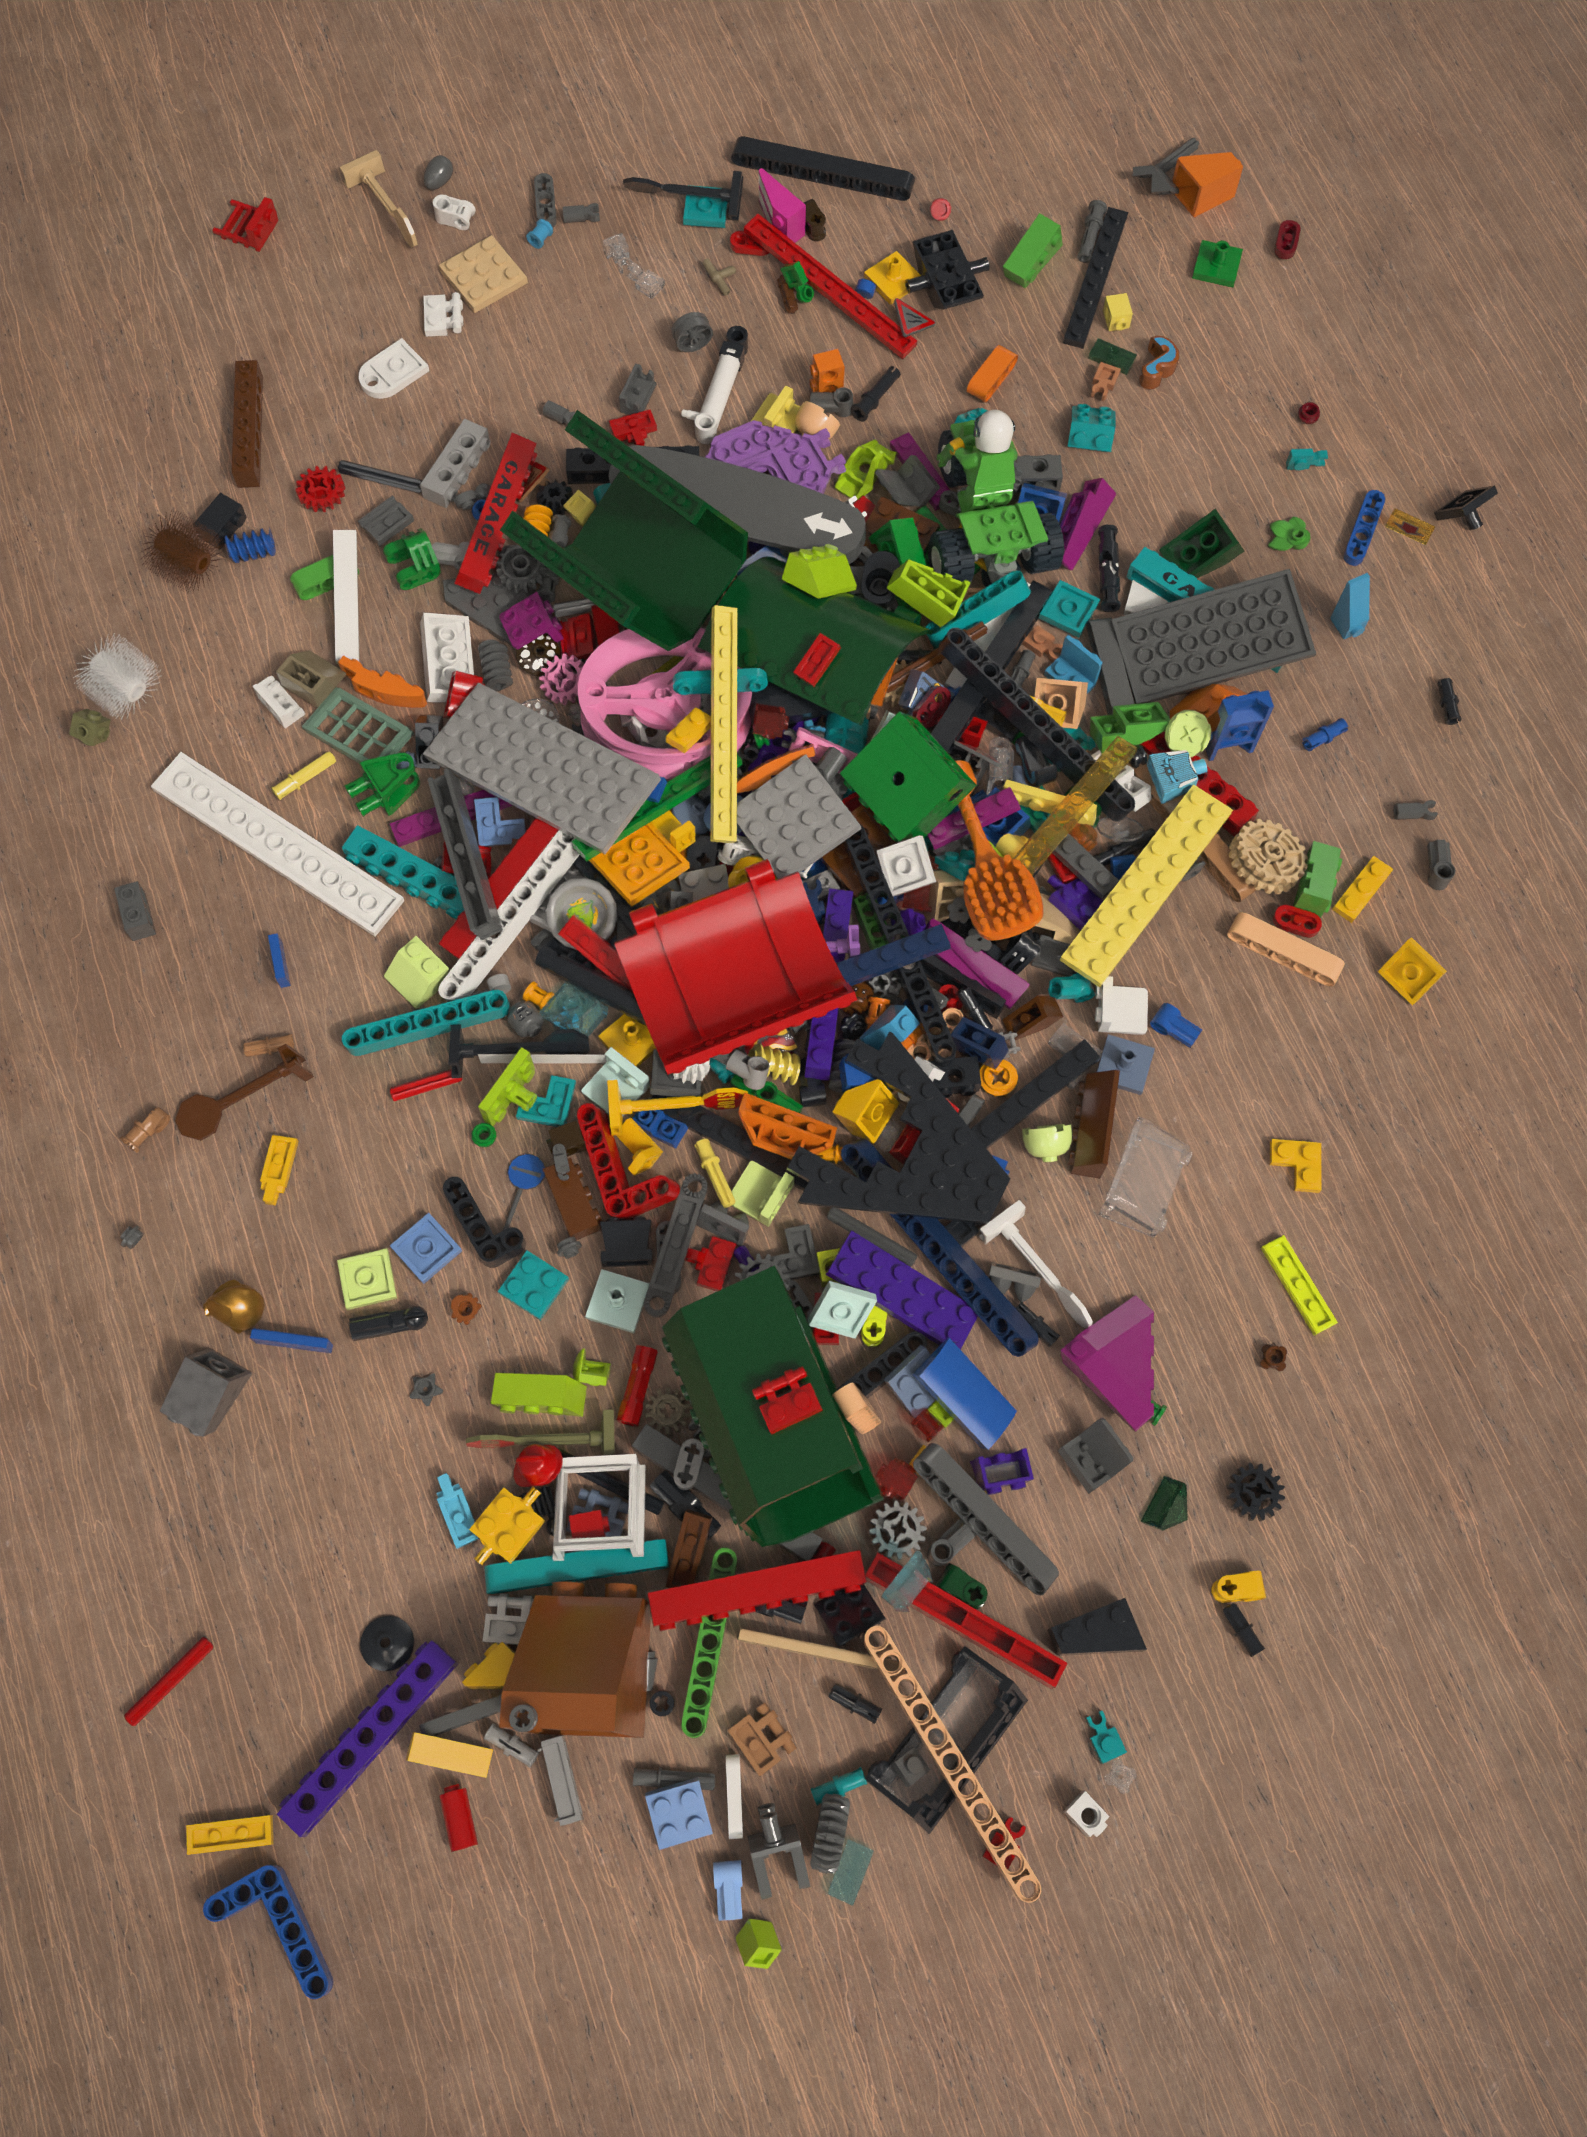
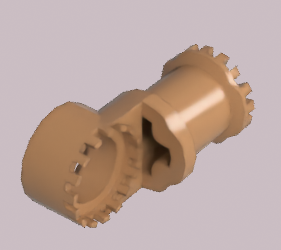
(140, 1131)

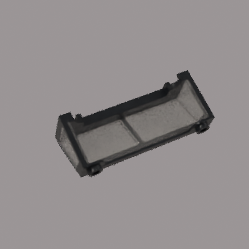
(976, 1711)

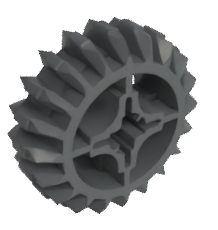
(830, 1833)

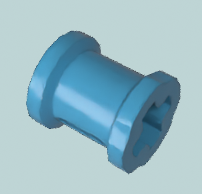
(540, 233)

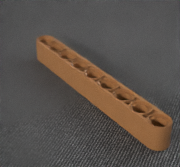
(1214, 855)

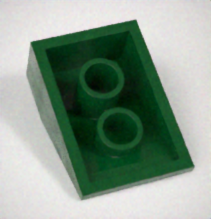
(1203, 546)

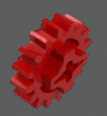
(320, 488)

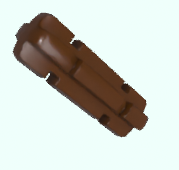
(787, 295)

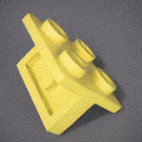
(778, 410)

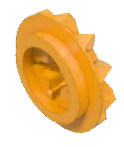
(1009, 1079)

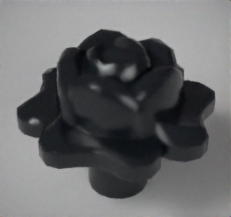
(853, 1026)

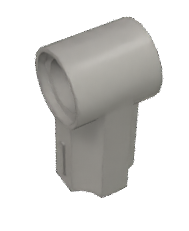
(450, 554)

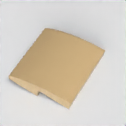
(1056, 921)

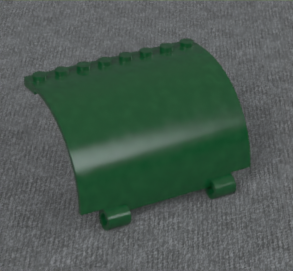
(782, 623)

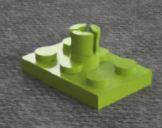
(510, 1089)

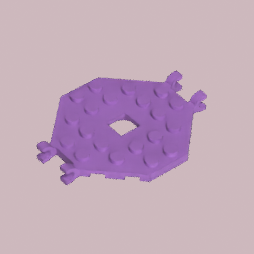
(780, 453)

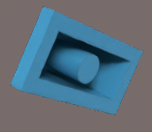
(895, 1019)

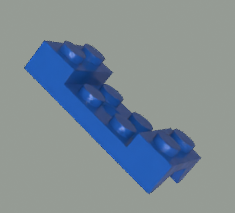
(1240, 722)

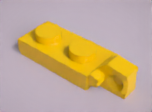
(277, 1167)

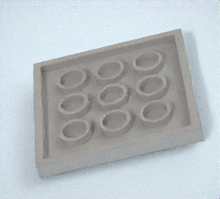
(795, 818)

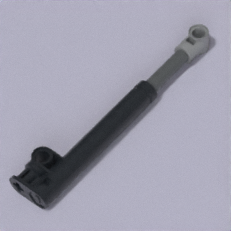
(581, 973)

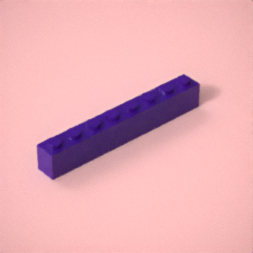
(823, 1028)

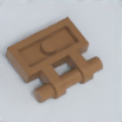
(755, 1744)

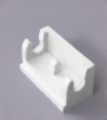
(278, 701)

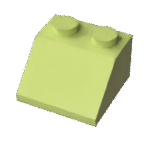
(416, 972)

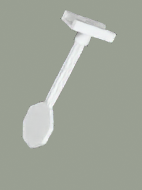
(1005, 1224)

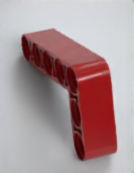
(614, 1170)

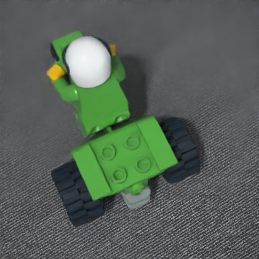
(983, 457)

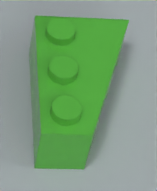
(1033, 251)
(1319, 880)

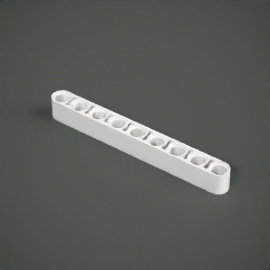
(512, 926)

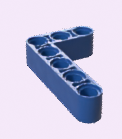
(281, 1922)

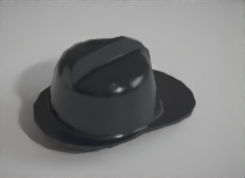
(876, 576)

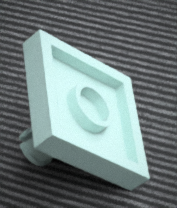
(617, 1301)
(842, 1309)

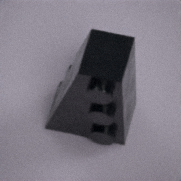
(1098, 1632)

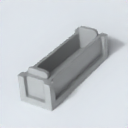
(562, 1780)

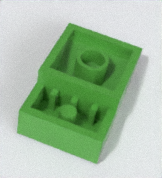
(1131, 722)

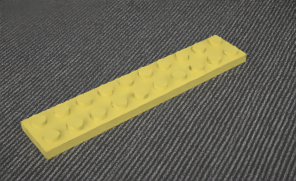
(1146, 886)

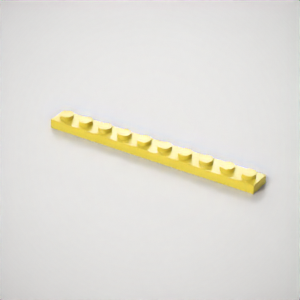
(723, 725)

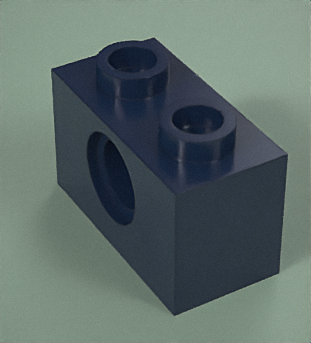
(980, 1042)

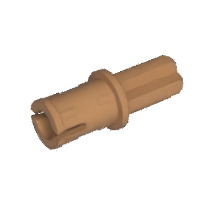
(267, 1045)

